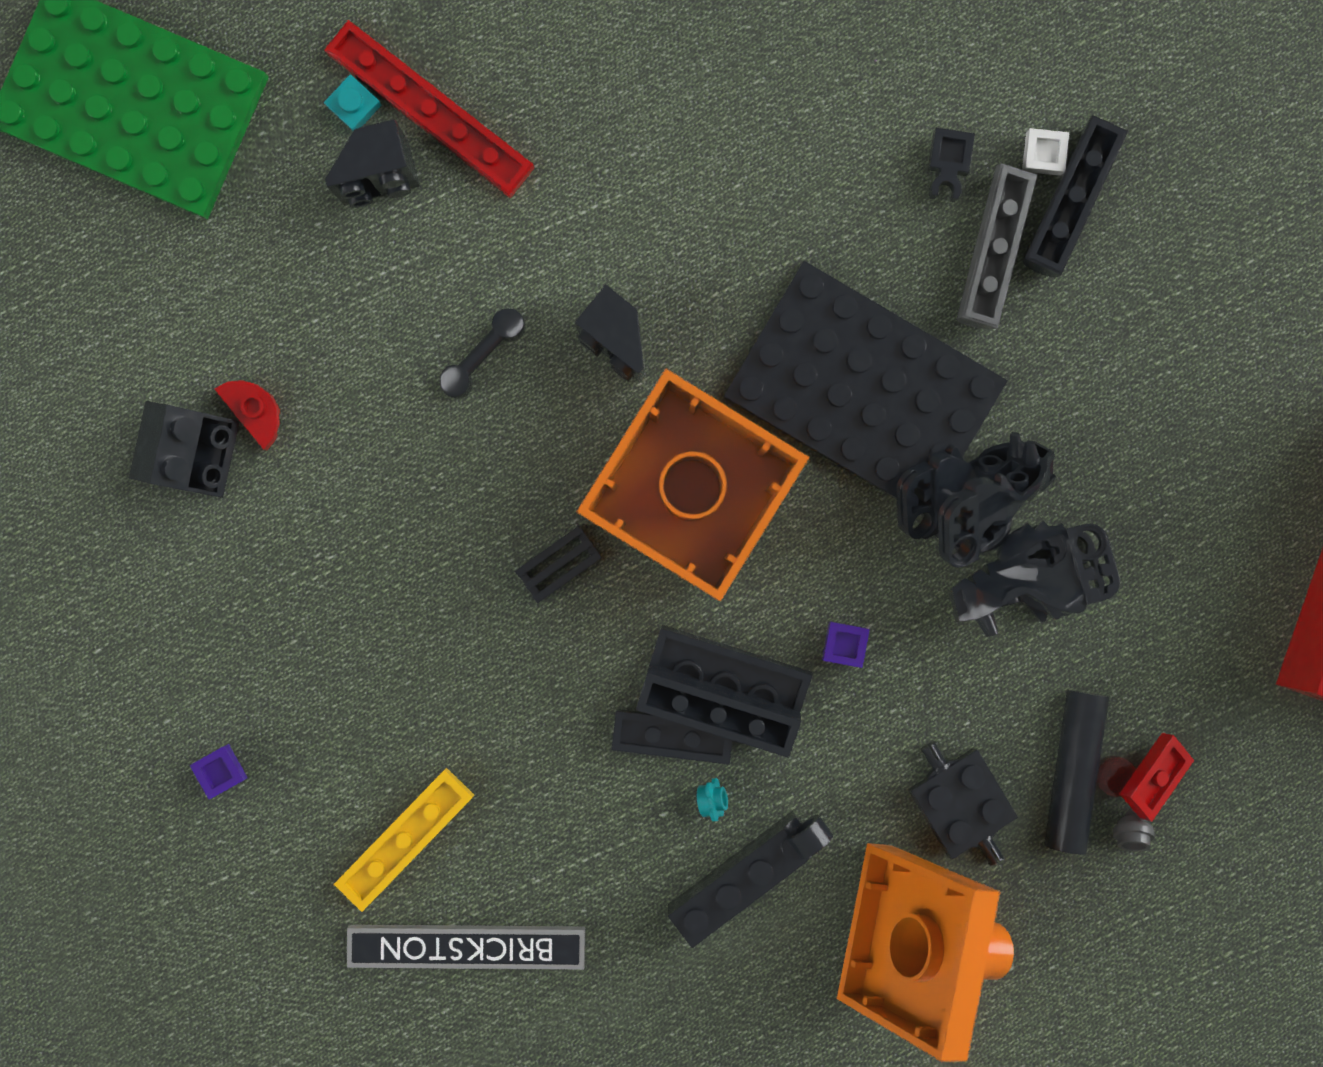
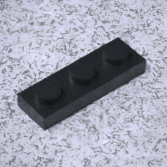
(660, 737)

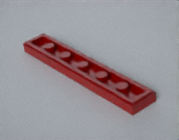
(429, 108)

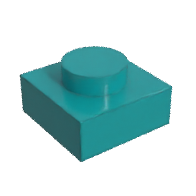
(352, 103)

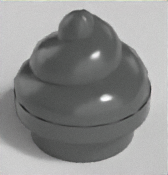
(1133, 833)

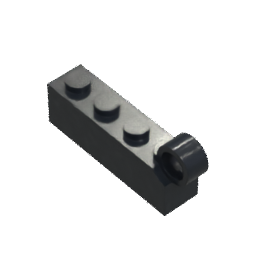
(747, 876)

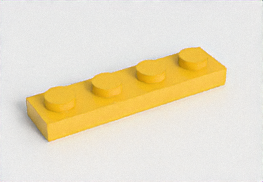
(404, 839)

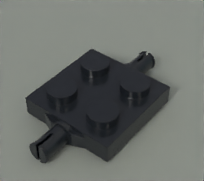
(962, 803)

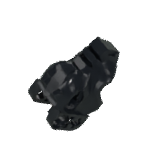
(972, 501)
(1045, 586)

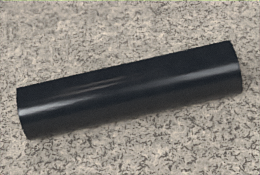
(1074, 197)
(1076, 772)

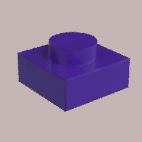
(845, 644)
(218, 771)

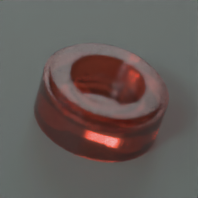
(1114, 774)

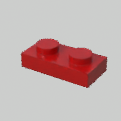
(1156, 777)

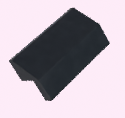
(725, 691)

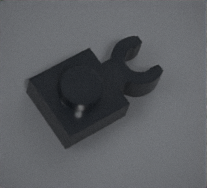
(950, 157)

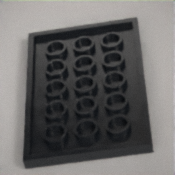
(861, 382)

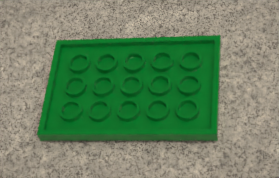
(129, 101)

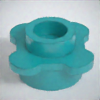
(712, 800)

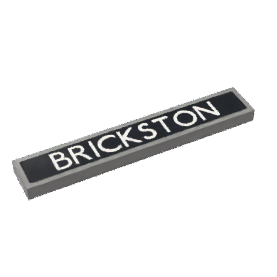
(466, 947)

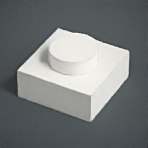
(1045, 151)

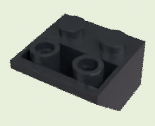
(373, 165)
(612, 328)
(184, 449)

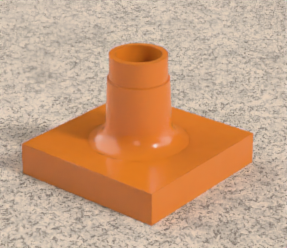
(922, 950)

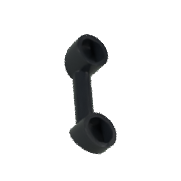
(457, 379)

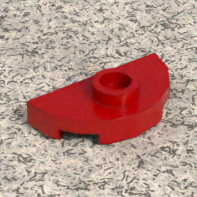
(253, 408)

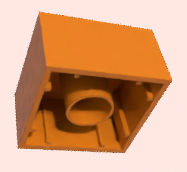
(693, 484)

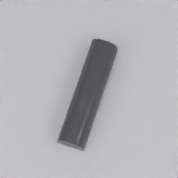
(996, 247)

